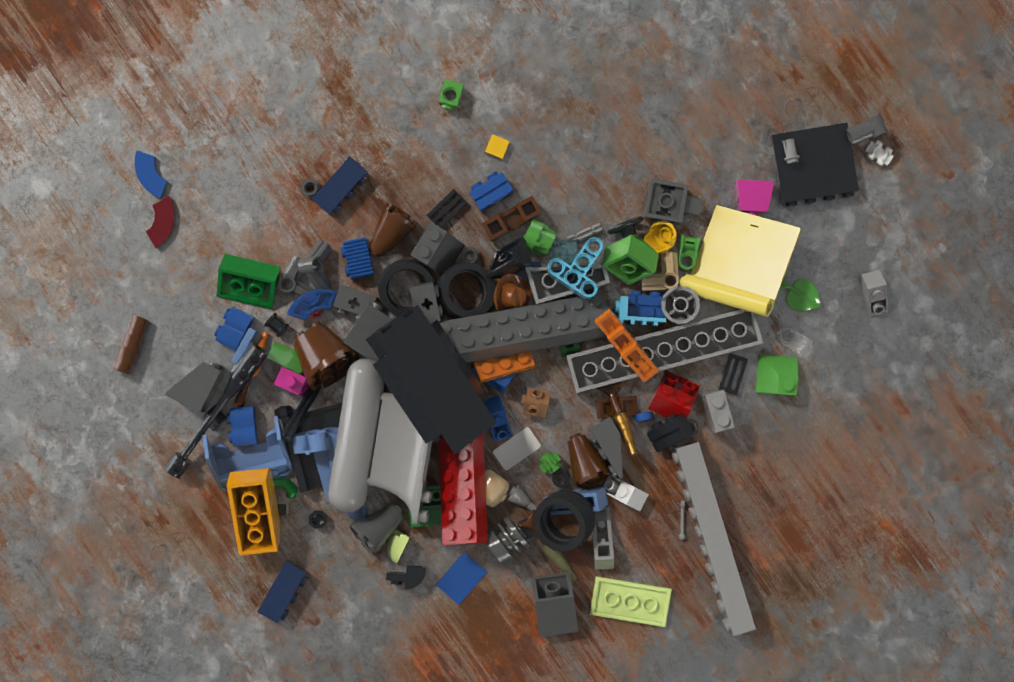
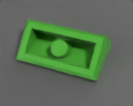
(285, 357)

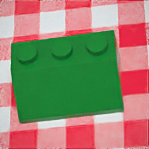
(248, 281)

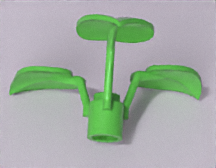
(802, 295)

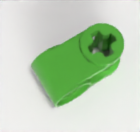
(688, 249)

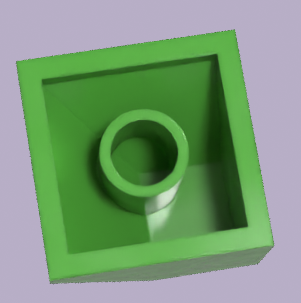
(777, 375)

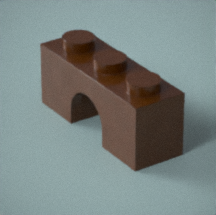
(511, 219)

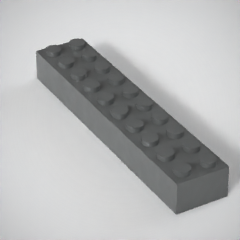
(526, 328)

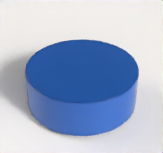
(644, 417)

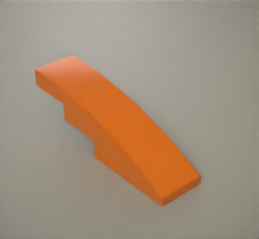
(626, 345)

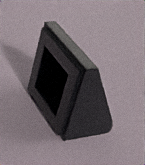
(220, 419)

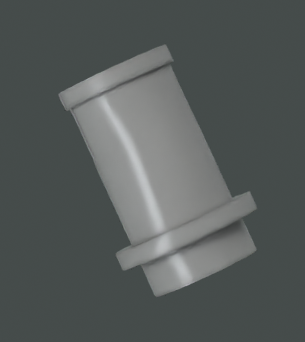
(790, 151)

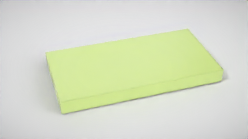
(630, 601)

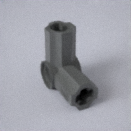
(870, 128)
(313, 265)
(293, 274)

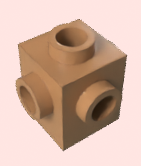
(535, 402)

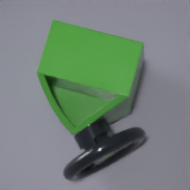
(631, 256)

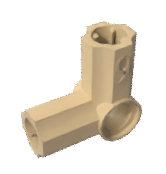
(669, 268)

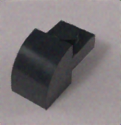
(412, 577)

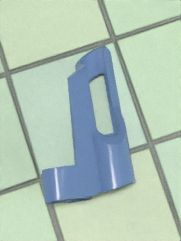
(322, 446)

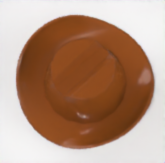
(511, 292)

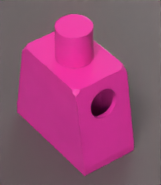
(753, 196)
(291, 381)

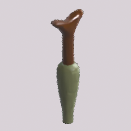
(554, 556)

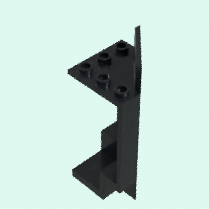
(430, 380)

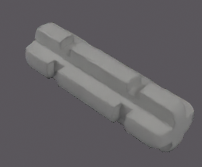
(586, 233)

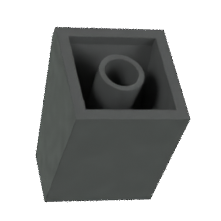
(437, 249)
(366, 324)
(198, 386)
(554, 604)

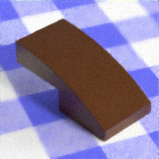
(628, 406)

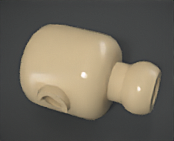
(495, 487)

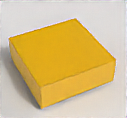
(497, 146)

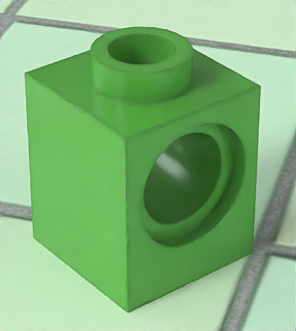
(450, 86)

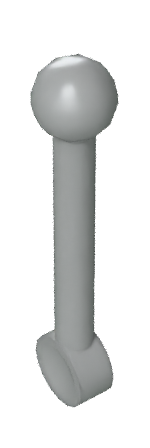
(682, 536)

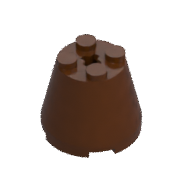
(323, 355)

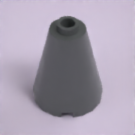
(377, 527)

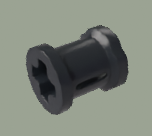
(276, 325)

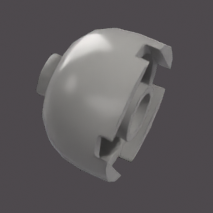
(676, 296)

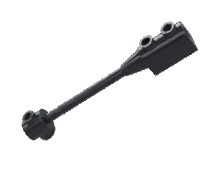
(239, 377)

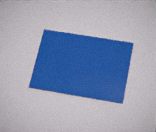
(461, 578)

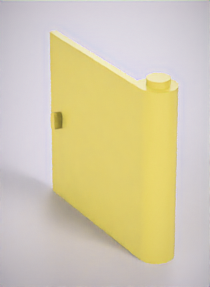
(741, 261)

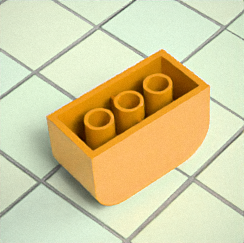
(254, 511)

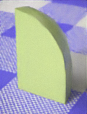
(396, 545)

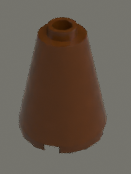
(390, 230)
(585, 462)

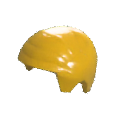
(661, 236)

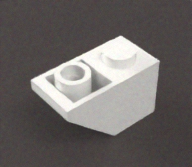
(625, 492)

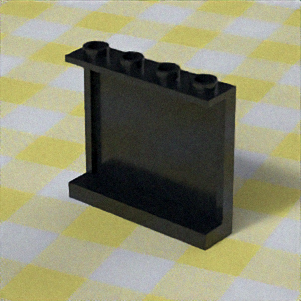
(823, 168)
(305, 465)

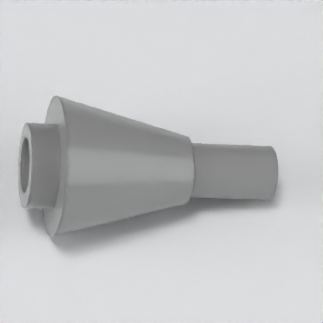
(517, 496)

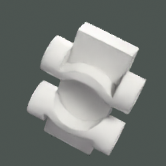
(882, 156)

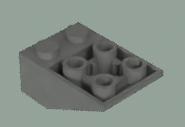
(609, 441)

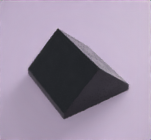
(510, 259)

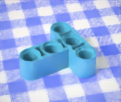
(579, 272)

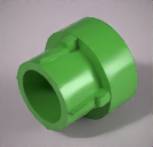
(539, 237)

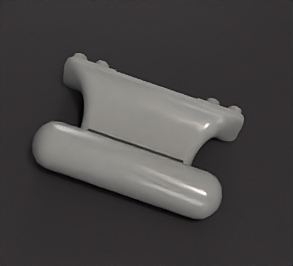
(377, 447)

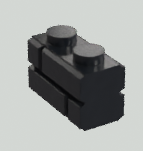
(669, 433)

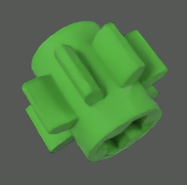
(549, 462)

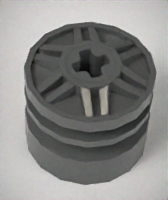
(507, 541)

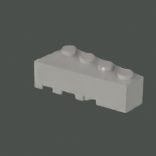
(547, 289)

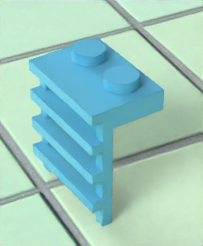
(621, 308)

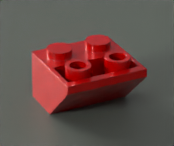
(673, 395)

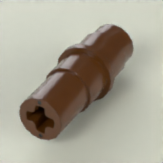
(130, 344)

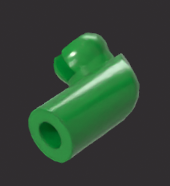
(288, 485)

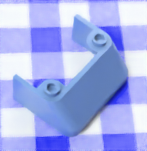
(271, 454)

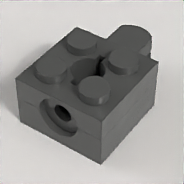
(669, 202)

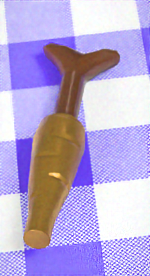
(620, 419)

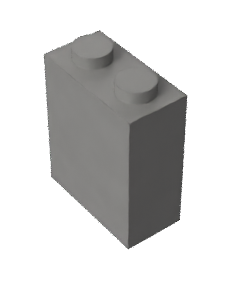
(717, 411)

